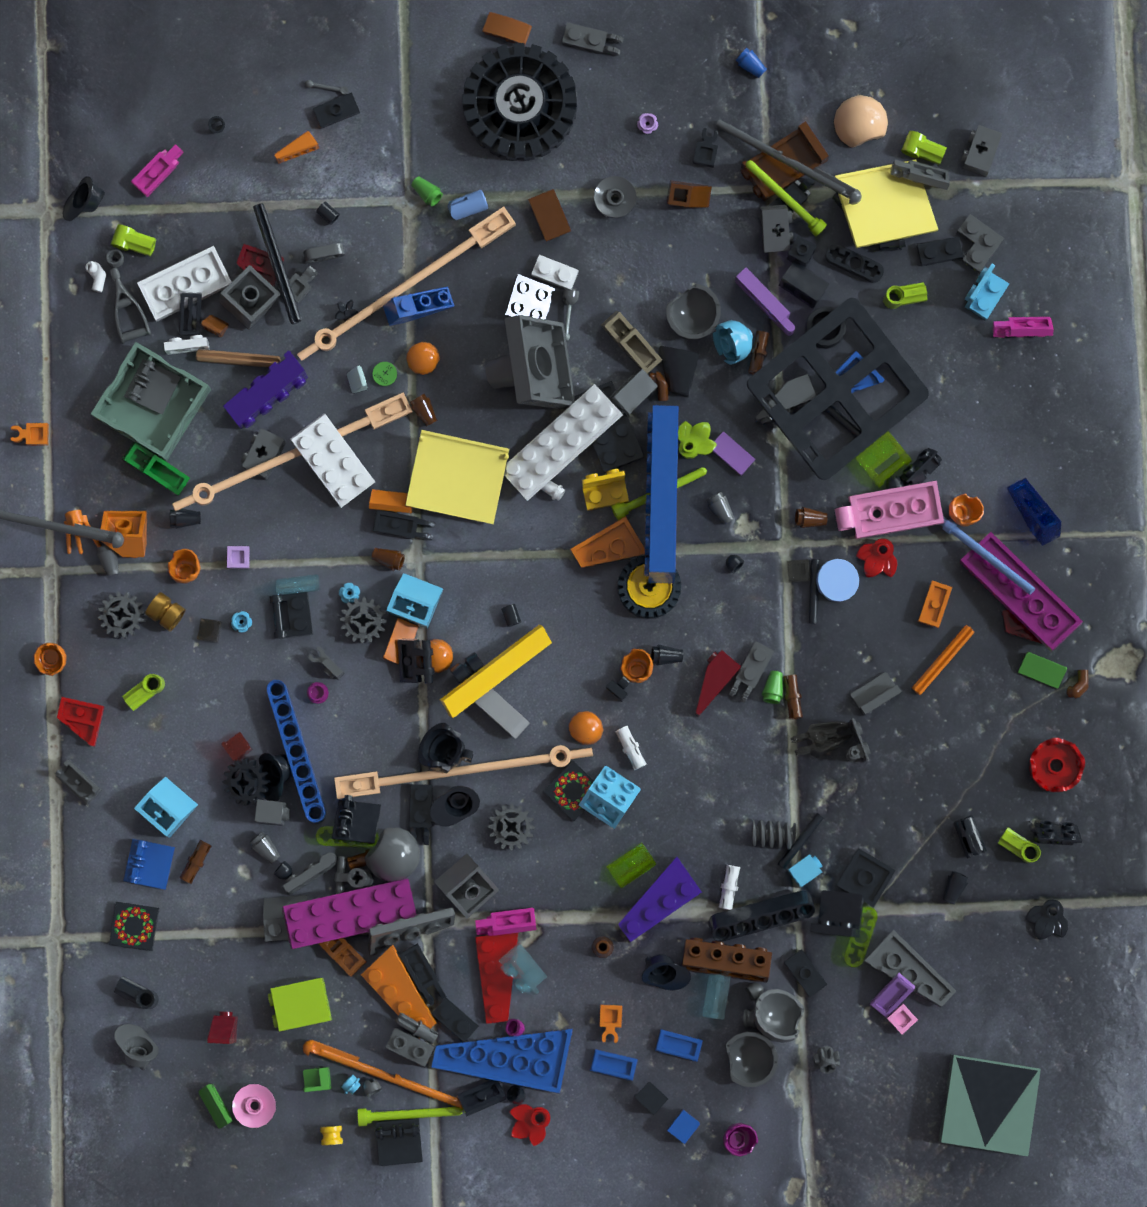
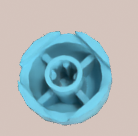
(733, 341)

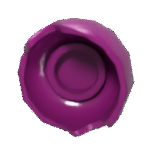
(740, 1139)

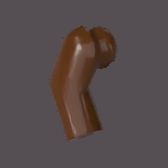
(662, 388)
(1080, 687)

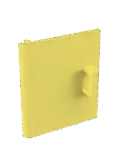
(888, 207)
(457, 477)

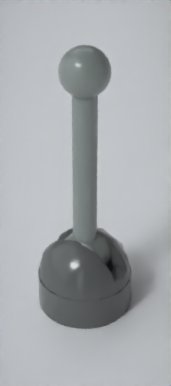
(569, 297)

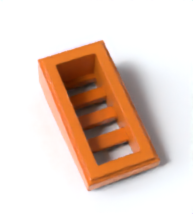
(300, 146)

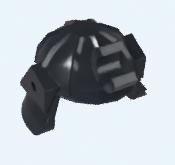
(443, 749)

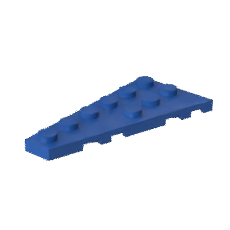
(520, 1060)

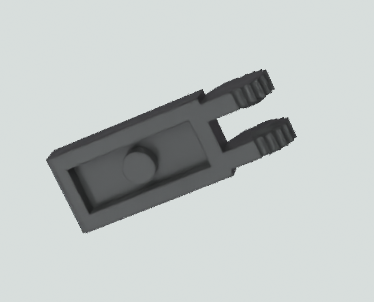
(590, 39)
(752, 669)
(311, 873)

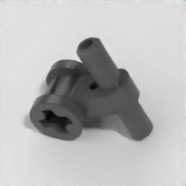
(351, 877)

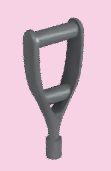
(124, 303)

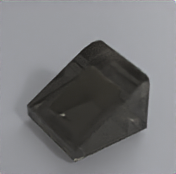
(209, 630)

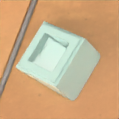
(357, 379)

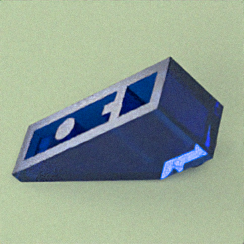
(1035, 512)

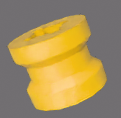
(331, 1135)

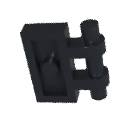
(410, 661)

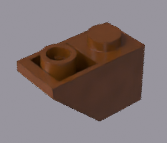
(688, 194)

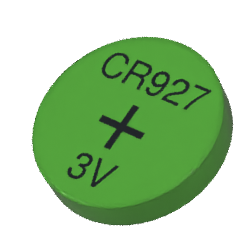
(384, 374)

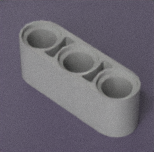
(502, 713)

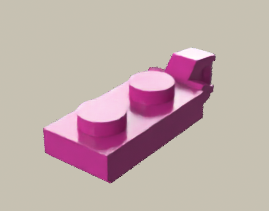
(157, 170)
(1023, 327)
(507, 922)

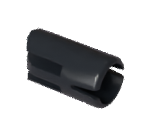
(967, 828)

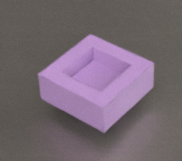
(238, 557)

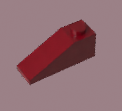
(717, 675)
(223, 1028)

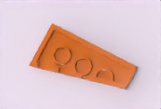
(396, 988)

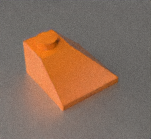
(132, 527)

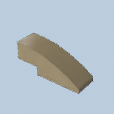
(631, 342)

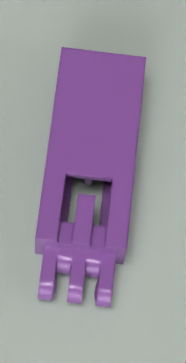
(765, 300)

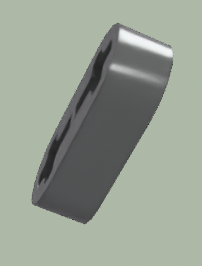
(324, 253)

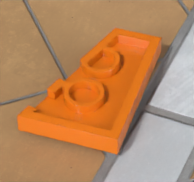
(609, 545)

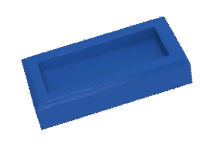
(678, 1045)
(613, 1064)

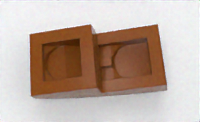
(506, 28)
(344, 955)

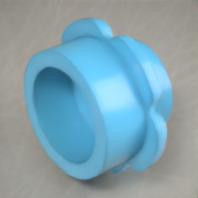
(349, 598)
(236, 621)
(351, 1084)

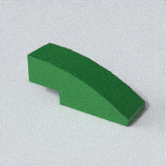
(155, 468)

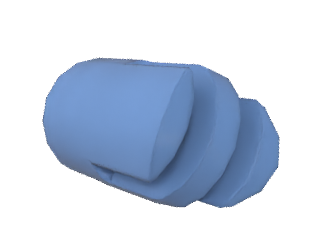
(467, 205)

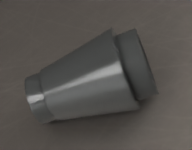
(720, 507)
(108, 559)
(264, 846)

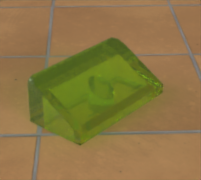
(631, 865)

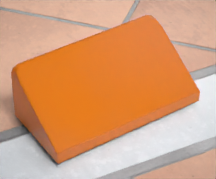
(401, 630)

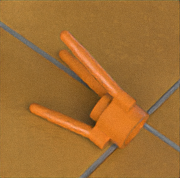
(72, 518)

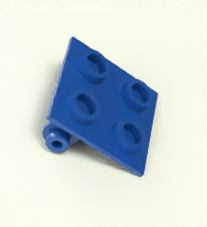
(149, 864)

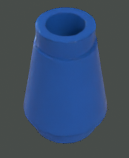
(751, 63)

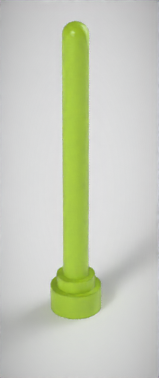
(816, 225)
(621, 510)
(366, 1116)

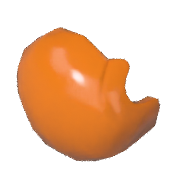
(422, 358)
(966, 510)
(184, 566)
(442, 655)
(50, 658)
(637, 666)
(586, 728)

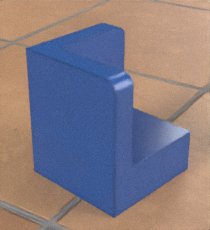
(683, 1126)

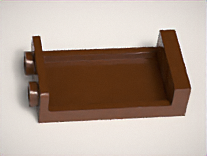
(799, 145)

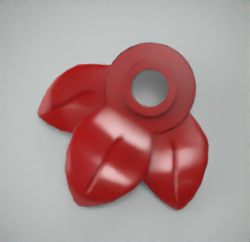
(875, 560)
(527, 1124)

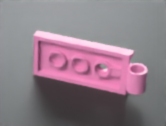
(899, 507)

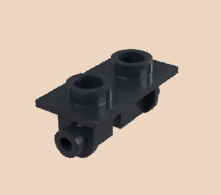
(927, 460)

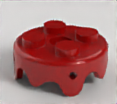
(1070, 758)

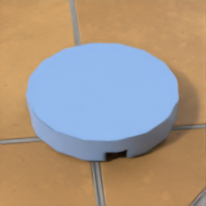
(837, 580)

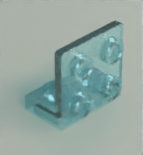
(523, 969)

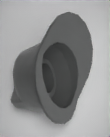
(136, 1045)

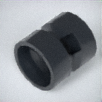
(464, 671)

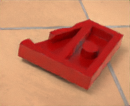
(81, 718)

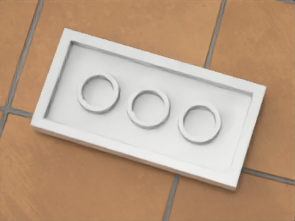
(195, 274)
(332, 460)

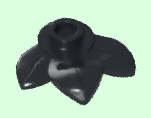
(1048, 923)

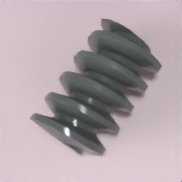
(773, 834)

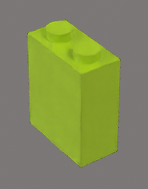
(300, 1004)

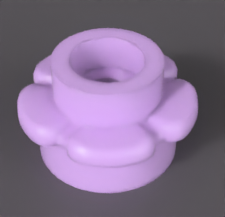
(647, 129)

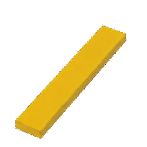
(495, 671)

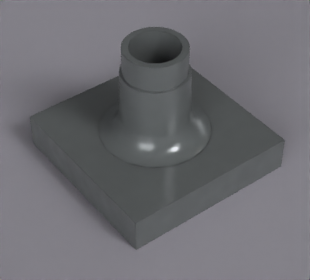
(535, 364)

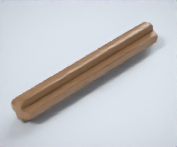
(236, 358)

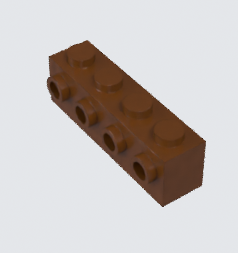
(726, 960)

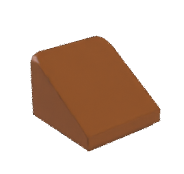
(215, 325)

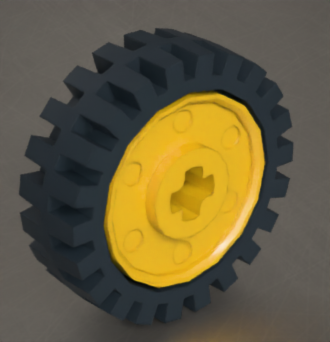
(639, 600)

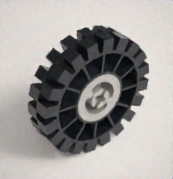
(491, 116)

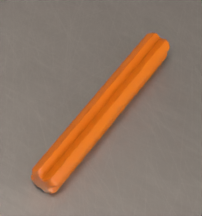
(943, 659)

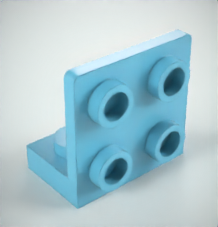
(986, 295)
(609, 797)

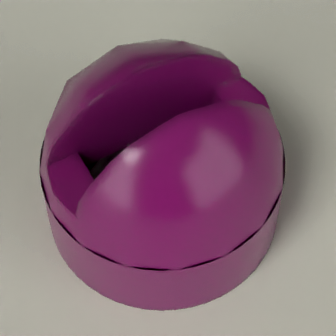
(515, 1027)

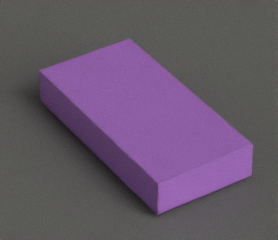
(732, 454)
(892, 995)

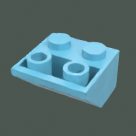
(414, 600)
(166, 807)

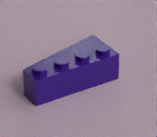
(266, 391)
(664, 897)

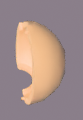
(860, 120)

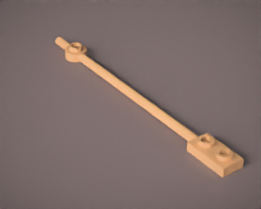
(482, 234)
(376, 416)
(370, 784)

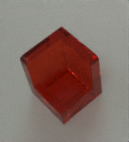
(237, 746)

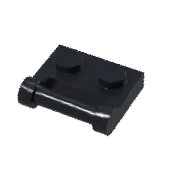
(298, 613)

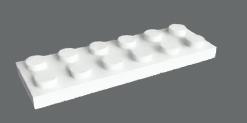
(561, 442)

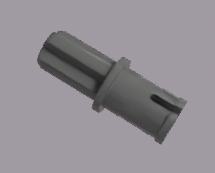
(417, 1028)

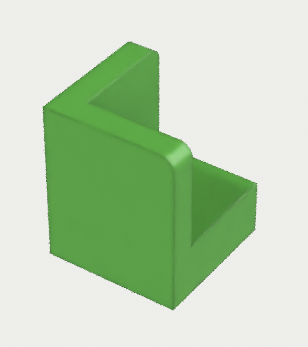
(317, 1079)

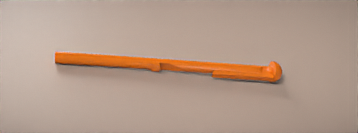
(352, 1061)

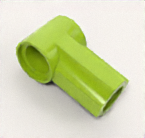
(918, 146)
(127, 239)
(907, 295)
(142, 692)
(1017, 844)

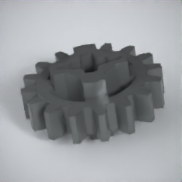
(363, 610)
(119, 624)
(504, 834)

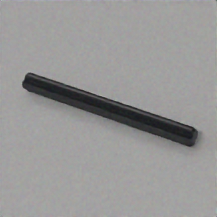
(277, 263)

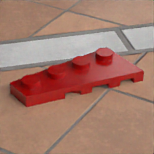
(494, 982)

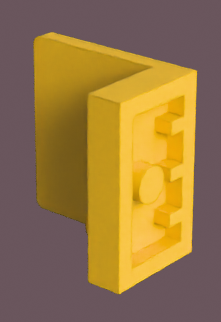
(605, 489)

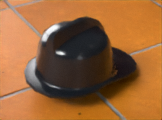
(83, 199)
(278, 774)
(454, 806)
(663, 973)

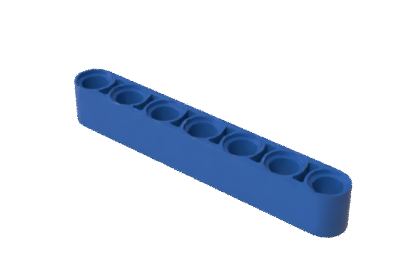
(289, 743)

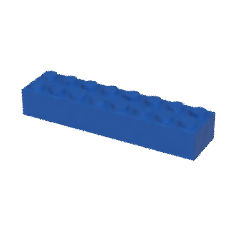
(662, 500)

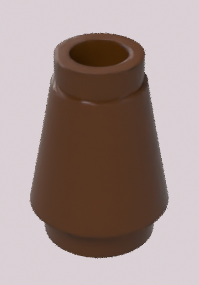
(424, 410)
(809, 518)
(389, 558)
(602, 954)

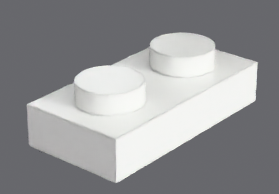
(554, 272)
(177, 345)

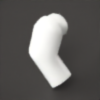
(98, 275)

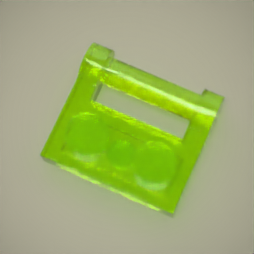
(878, 453)

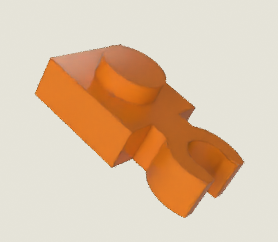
(35, 434)
(610, 1018)

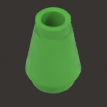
(427, 191)
(773, 688)

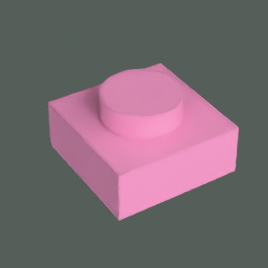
(902, 1019)

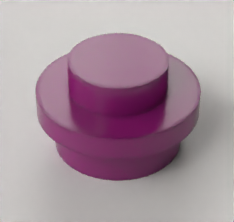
(317, 693)

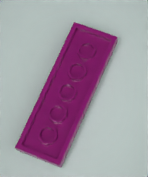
(1040, 612)
(347, 913)

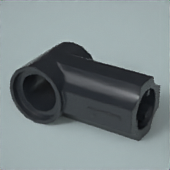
(134, 992)

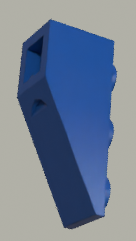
(417, 305)

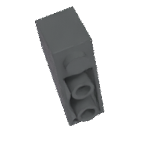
(792, 395)

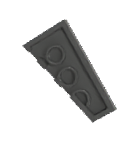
(409, 929)
(897, 956)

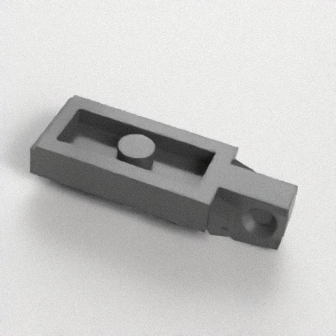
(921, 173)

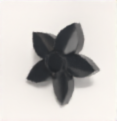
(345, 311)

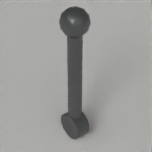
(343, 90)

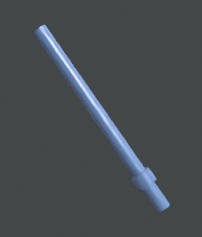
(951, 527)

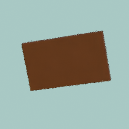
(549, 215)

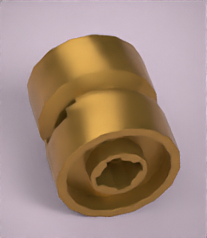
(163, 610)

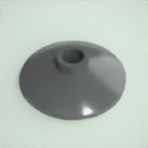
(618, 187)

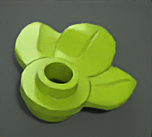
(697, 437)

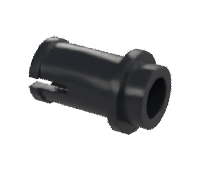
(900, 243)

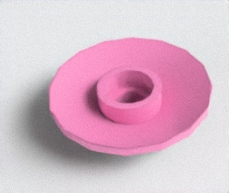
(243, 1110)

